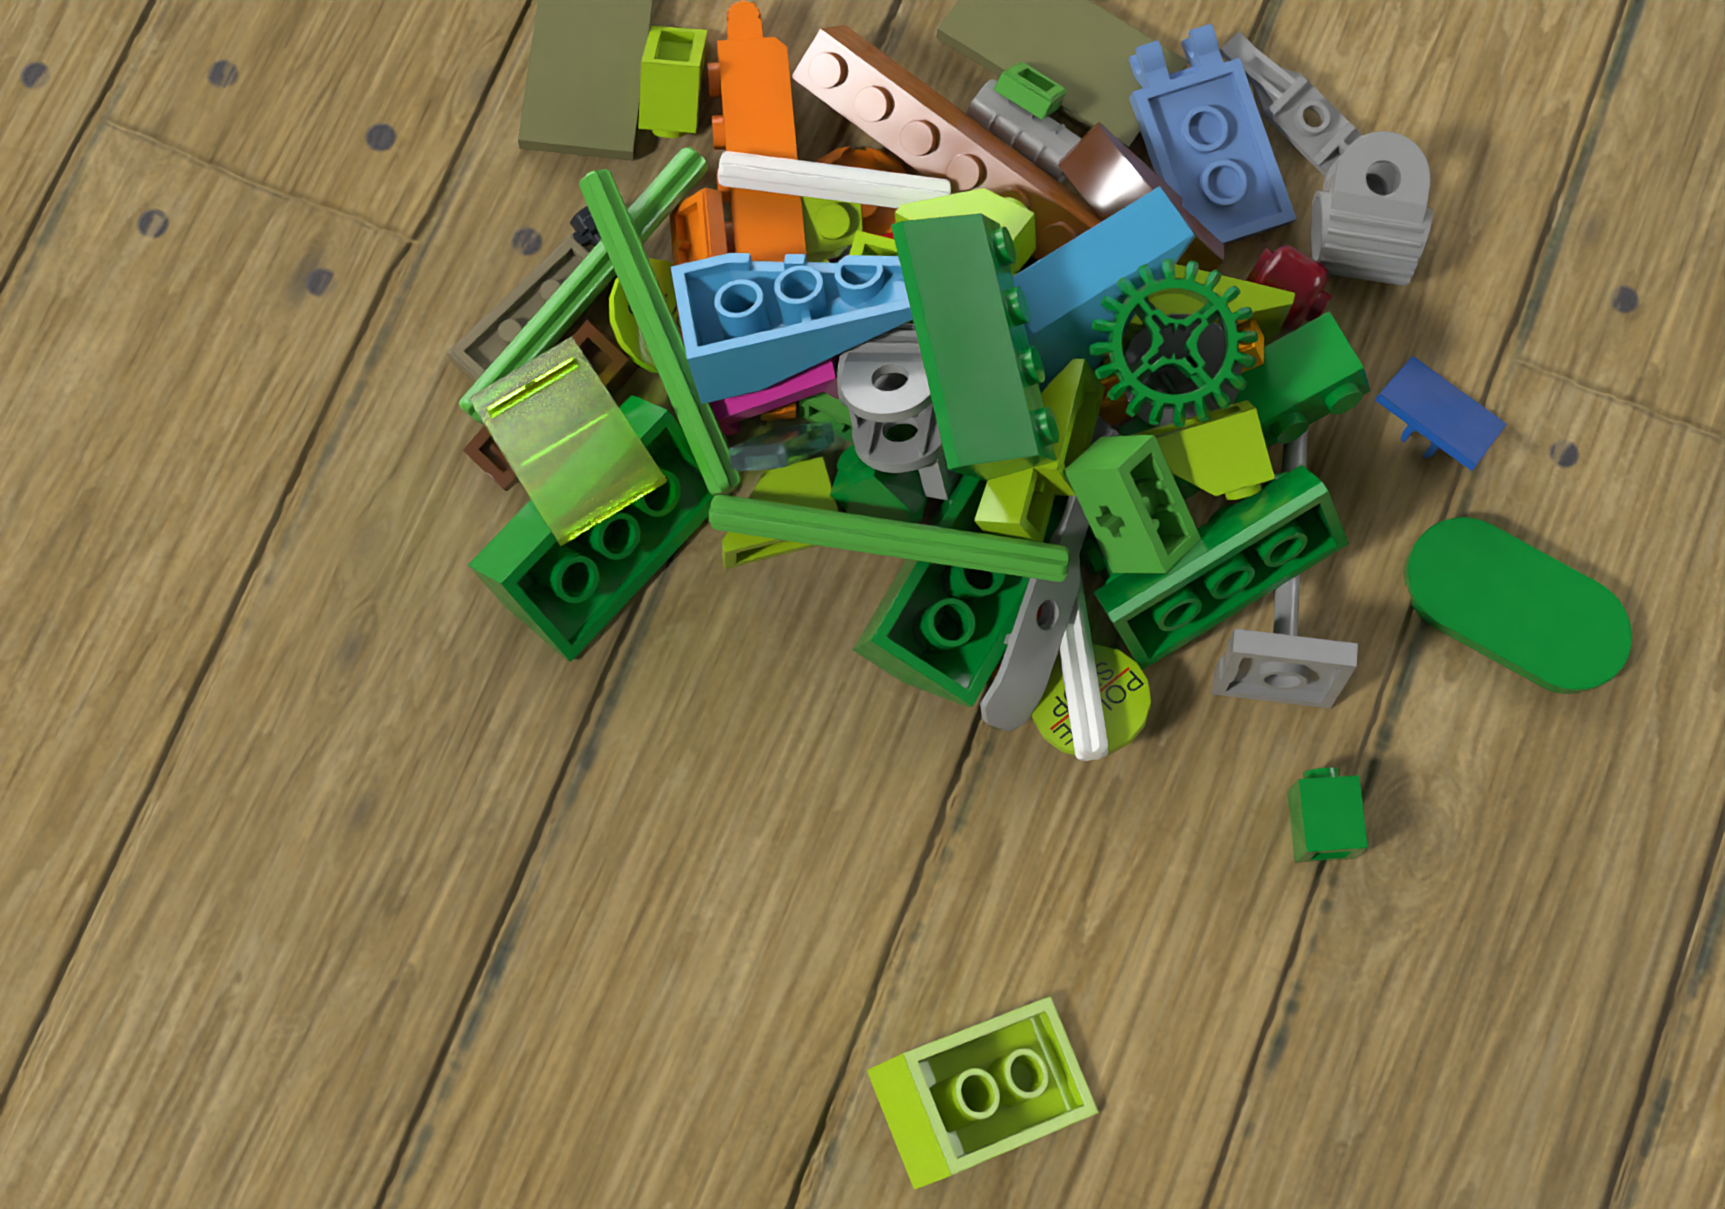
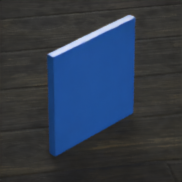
(1440, 413)

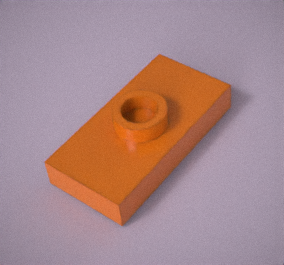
(698, 228)

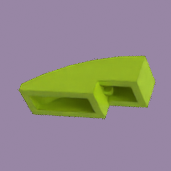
(1023, 501)

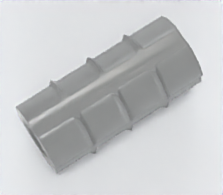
(1036, 139)

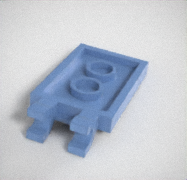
(1209, 139)

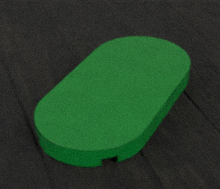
(1517, 605)

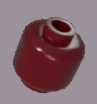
(1295, 273)

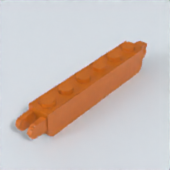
(756, 120)

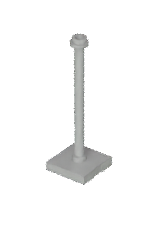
(1281, 663)

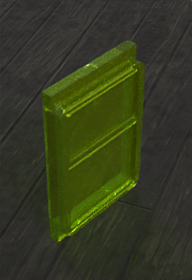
(566, 441)

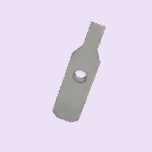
(1282, 100)
(1036, 642)

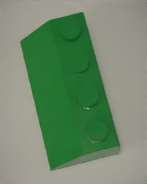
(976, 345)
(1240, 558)
(580, 586)
(948, 622)

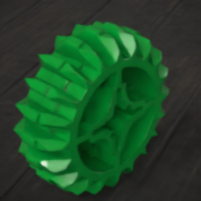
(1214, 308)

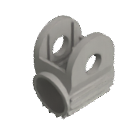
(1371, 233)
(884, 387)

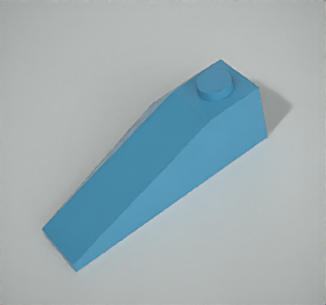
(1071, 281)
(770, 320)

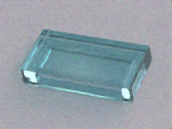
(781, 446)

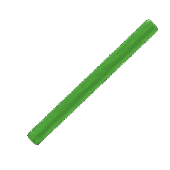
(592, 274)
(659, 330)
(890, 537)

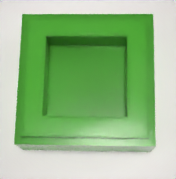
(1030, 90)

